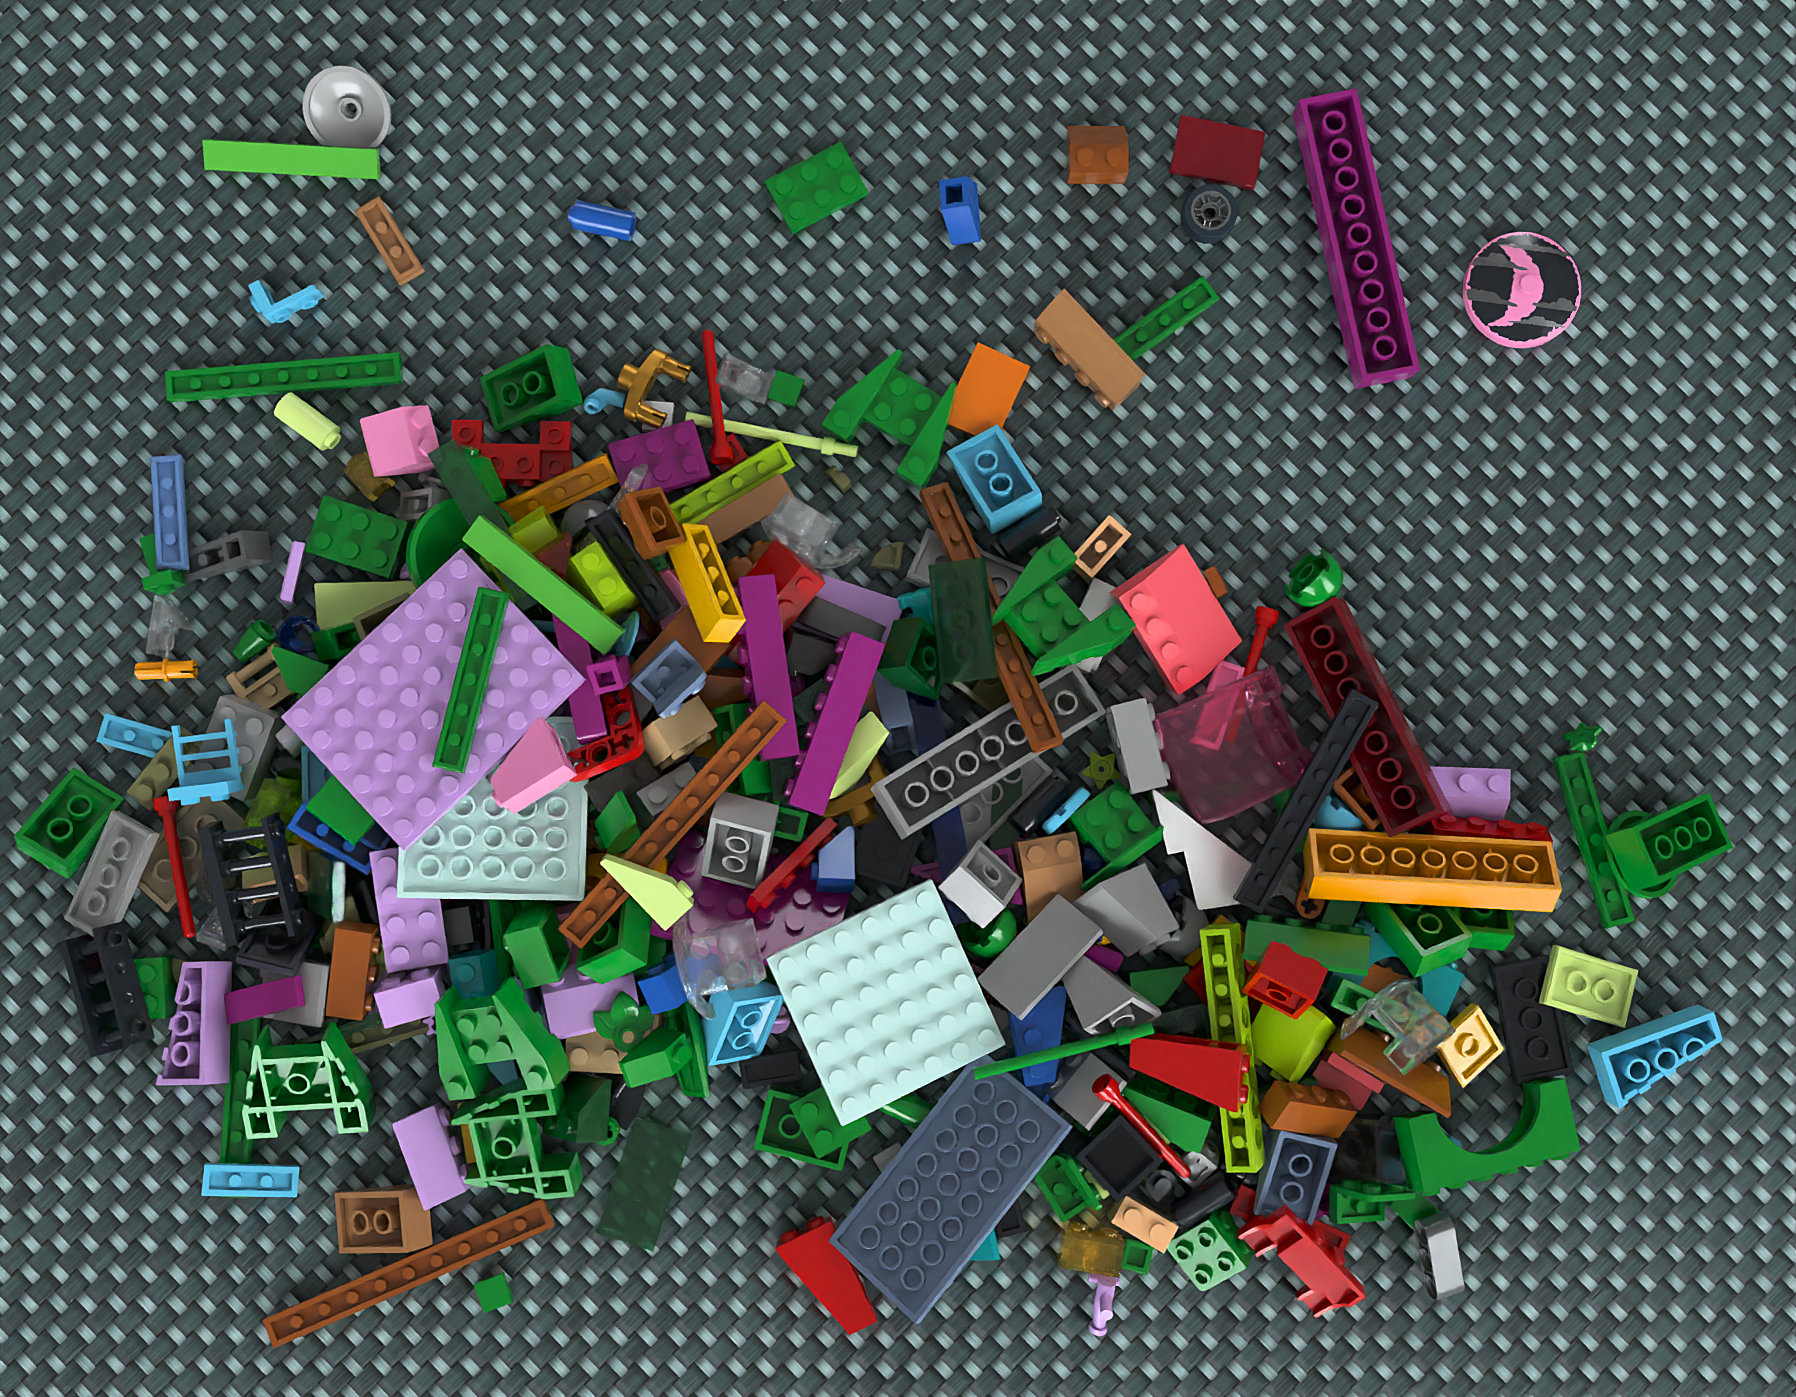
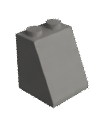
(656, 796)
(1130, 911)
(315, 982)
(1105, 999)

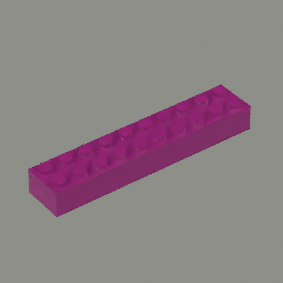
(1355, 239)

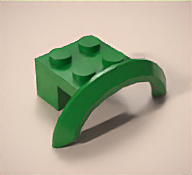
(1115, 830)

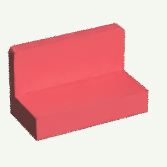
(1337, 1073)

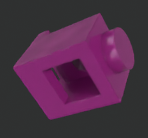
(609, 673)

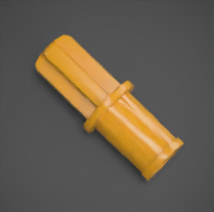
(166, 670)

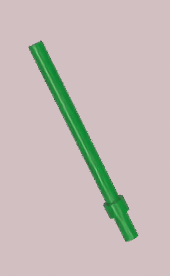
(1120, 1035)

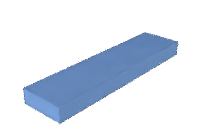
(169, 513)

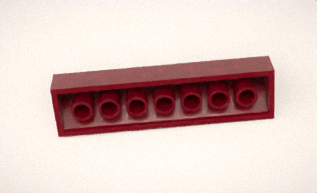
(1387, 751)

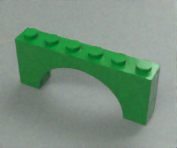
(1541, 1133)

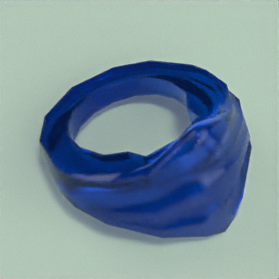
(286, 636)

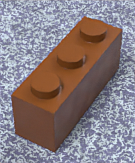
(353, 970)
(1307, 1109)

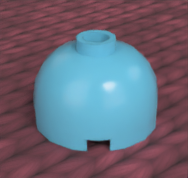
(1336, 815)

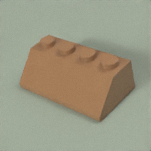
(1088, 351)

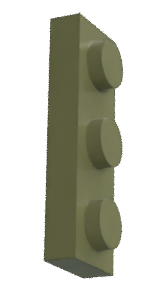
(161, 772)

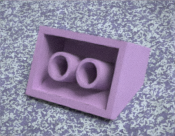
(1475, 791)
(576, 997)
(432, 1154)

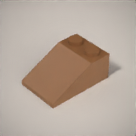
(1048, 868)
(382, 1220)

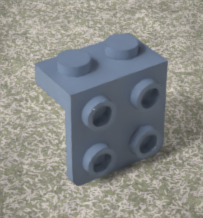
(670, 678)

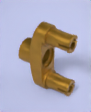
(640, 381)
(859, 802)

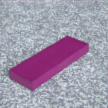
(264, 999)

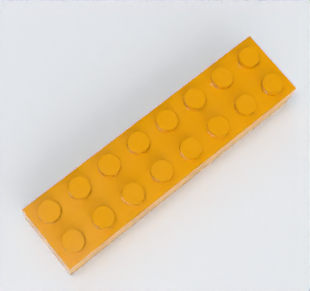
(1431, 870)

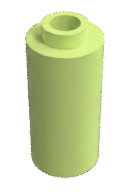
(307, 422)

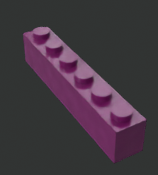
(765, 660)
(834, 722)

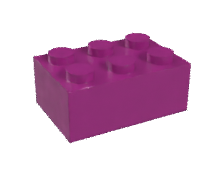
(672, 457)

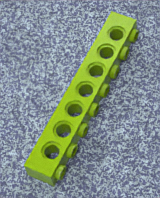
(1231, 1023)

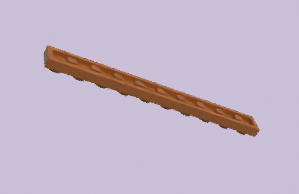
(1010, 658)
(676, 819)
(408, 1272)

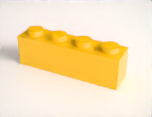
(707, 585)

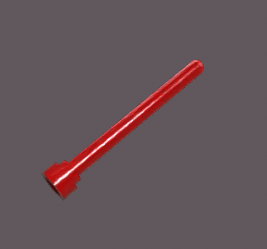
(721, 452)
(1265, 619)
(166, 810)
(1108, 1090)

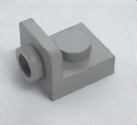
(1200, 1164)

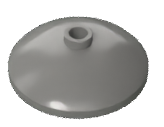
(328, 111)

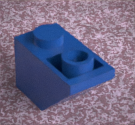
(960, 209)

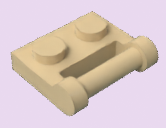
(268, 690)

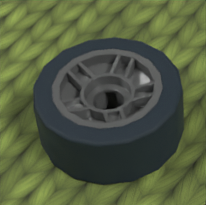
(1209, 199)

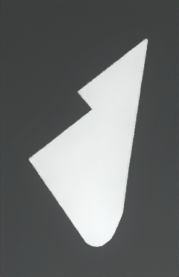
(1211, 864)

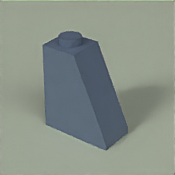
(895, 715)

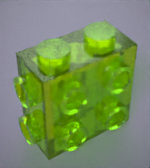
(274, 795)

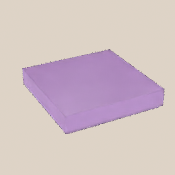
(292, 572)

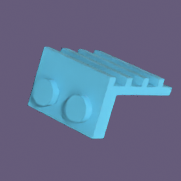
(213, 782)

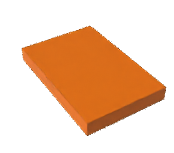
(986, 391)

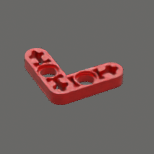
(619, 737)

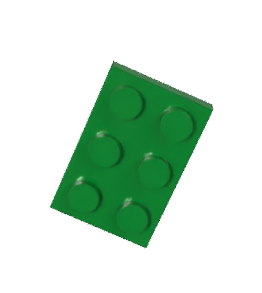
(816, 188)

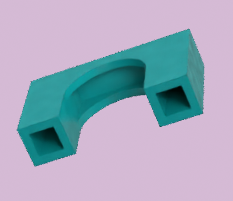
(1436, 986)

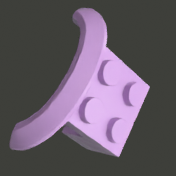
(409, 993)

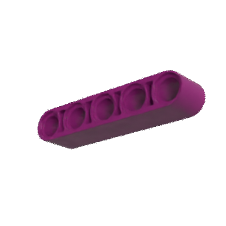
(586, 707)

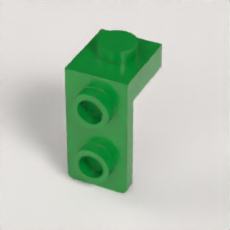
(158, 582)

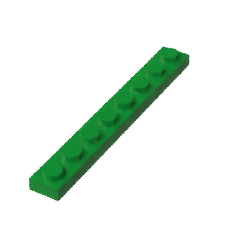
(284, 377)

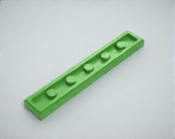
(291, 158)
(543, 584)

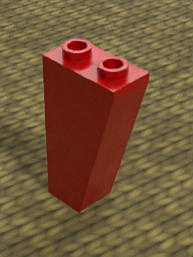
(1195, 1065)
(827, 1273)

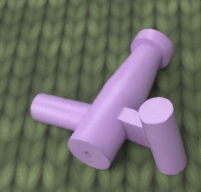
(1103, 1302)

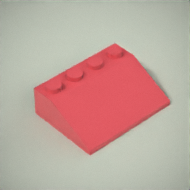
(1177, 619)

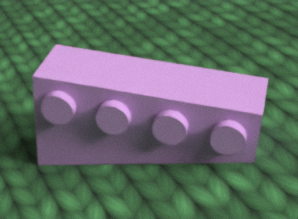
(199, 1028)

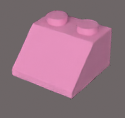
(400, 440)

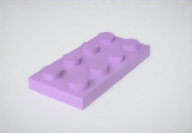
(409, 926)

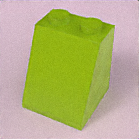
(532, 534)
(600, 581)
(1288, 1043)

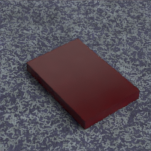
(1217, 152)

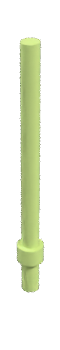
(826, 445)

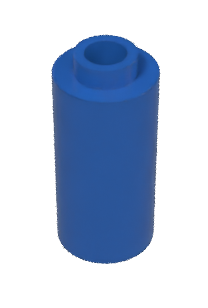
(602, 220)

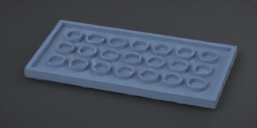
(949, 1187)

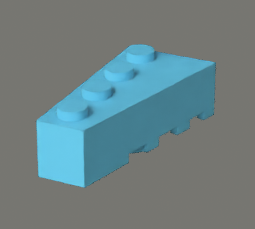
(1645, 1053)

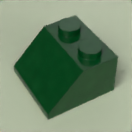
(912, 658)
(584, 1110)

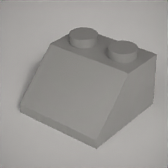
(980, 884)
(1074, 1087)

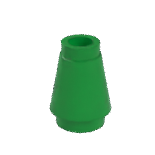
(254, 640)

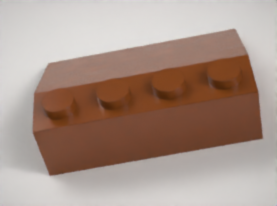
(1365, 1051)

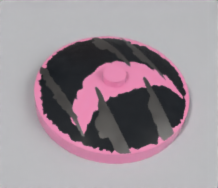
(1521, 290)

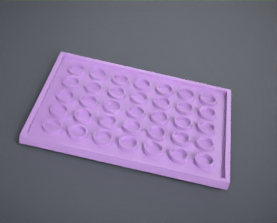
(386, 702)

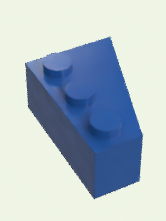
(325, 838)
(663, 986)
(1037, 1032)

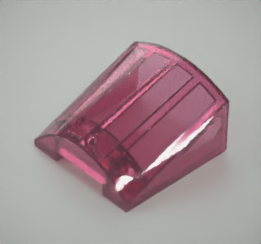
(1231, 747)

